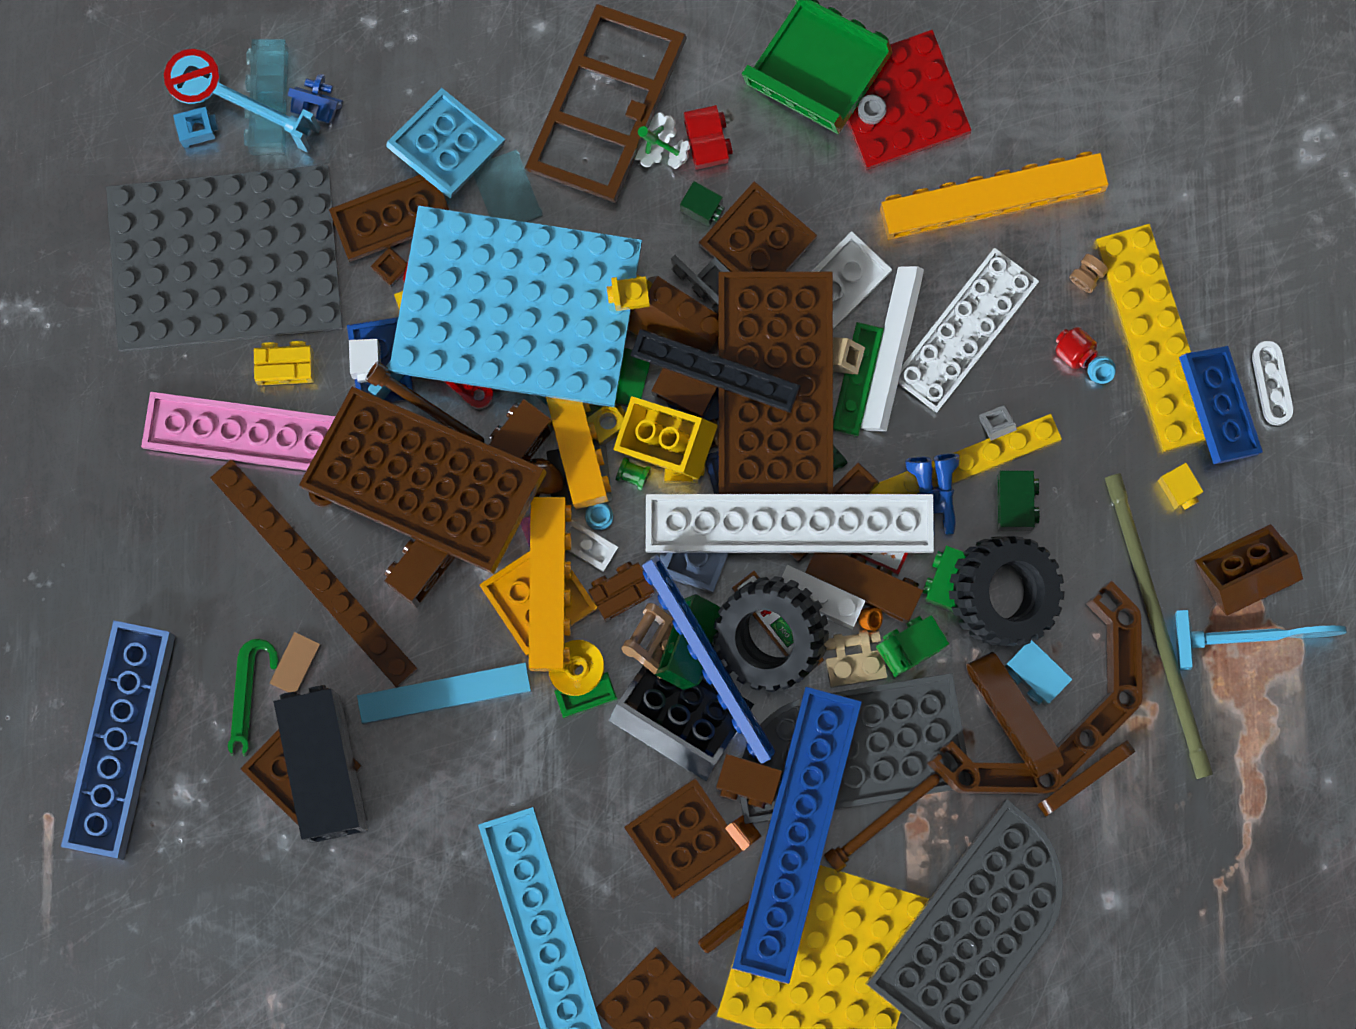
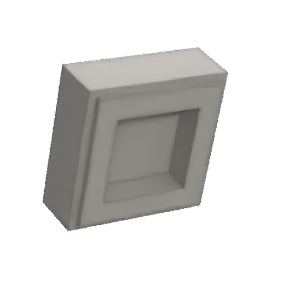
(997, 422)

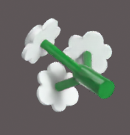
(656, 138)

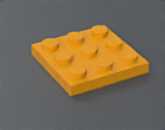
(510, 597)

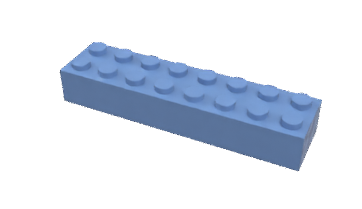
(118, 740)

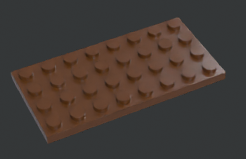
(785, 330)
(423, 479)

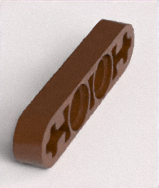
(1086, 778)

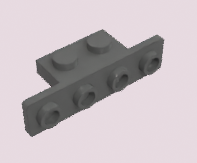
(705, 283)

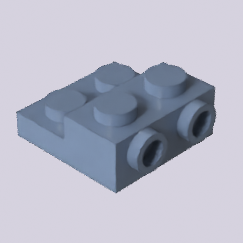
(695, 569)

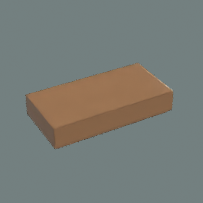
(295, 663)

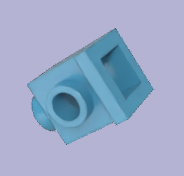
(189, 120)

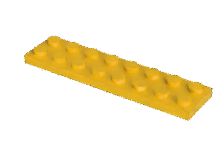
(1152, 333)

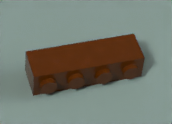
(874, 585)

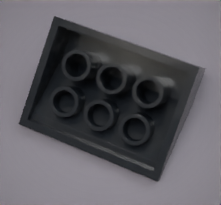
(677, 722)

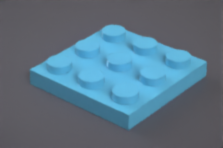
(445, 143)

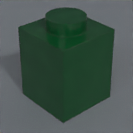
(702, 204)

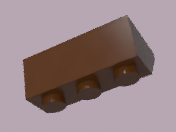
(675, 316)
(1249, 569)

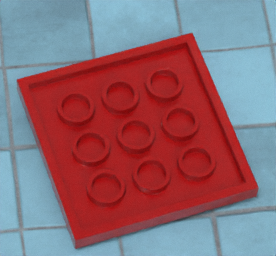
(919, 104)

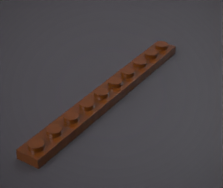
(314, 573)

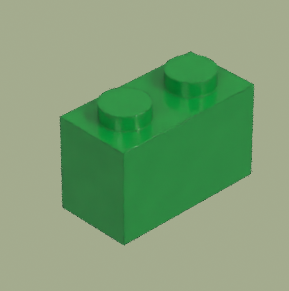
(939, 587)

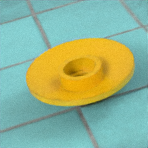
(585, 655)

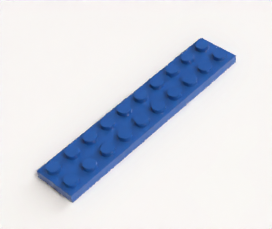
(796, 835)

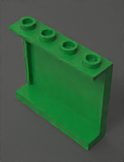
(819, 64)

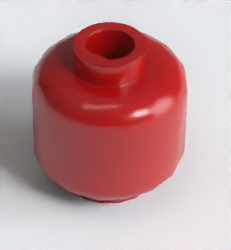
(1076, 348)

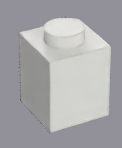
(362, 357)

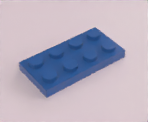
(1220, 404)

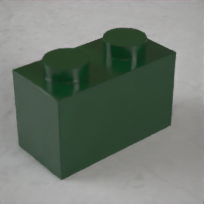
(1016, 500)

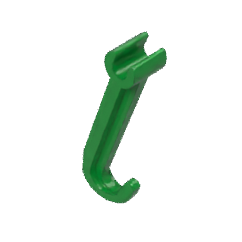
(243, 691)

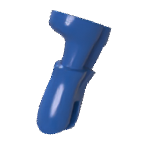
(943, 494)

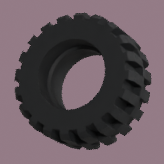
(1040, 596)
(746, 658)

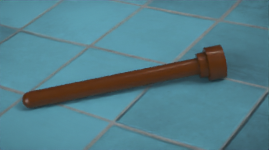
(380, 376)
(839, 856)

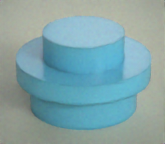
(1101, 369)
(599, 516)

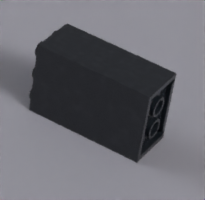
(320, 764)

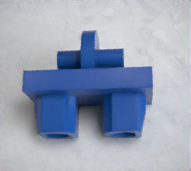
(326, 105)

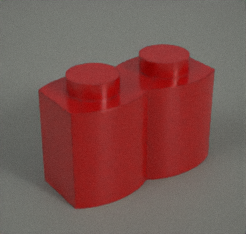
(706, 137)

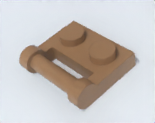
(652, 654)

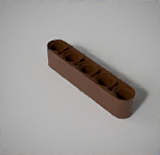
(1015, 715)

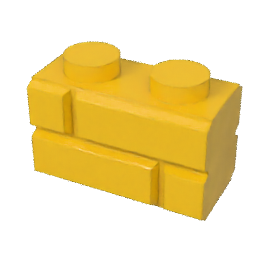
(284, 364)

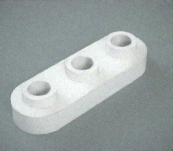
(1275, 371)

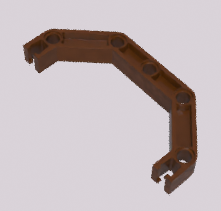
(1123, 674)

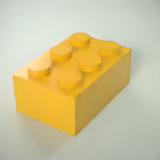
(665, 437)

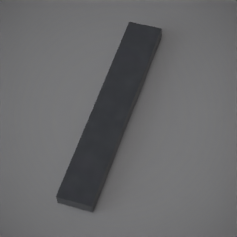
(715, 370)

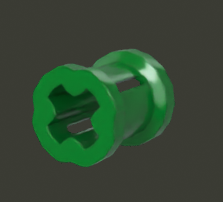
(633, 473)

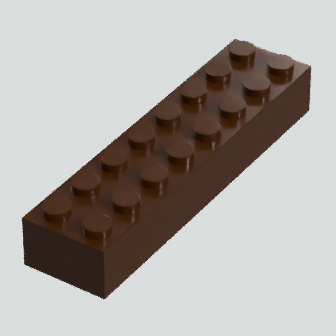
(424, 565)

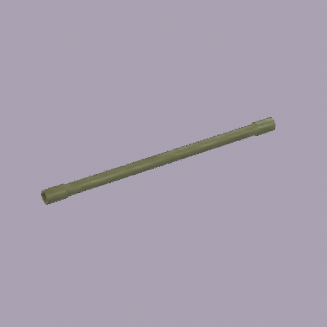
(1196, 750)

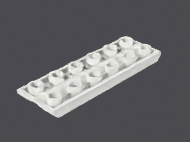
(966, 330)

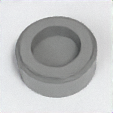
(871, 109)

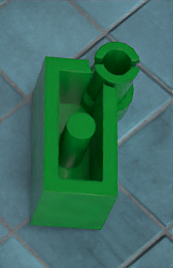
(913, 645)

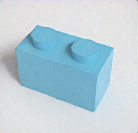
(1037, 673)

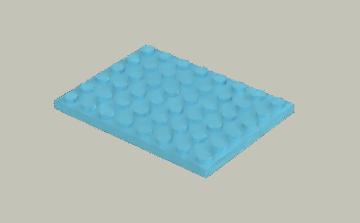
(514, 306)

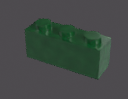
(676, 663)

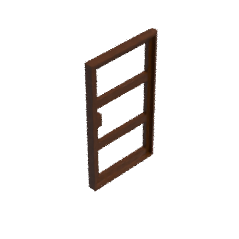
(637, 111)

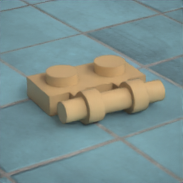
(858, 667)

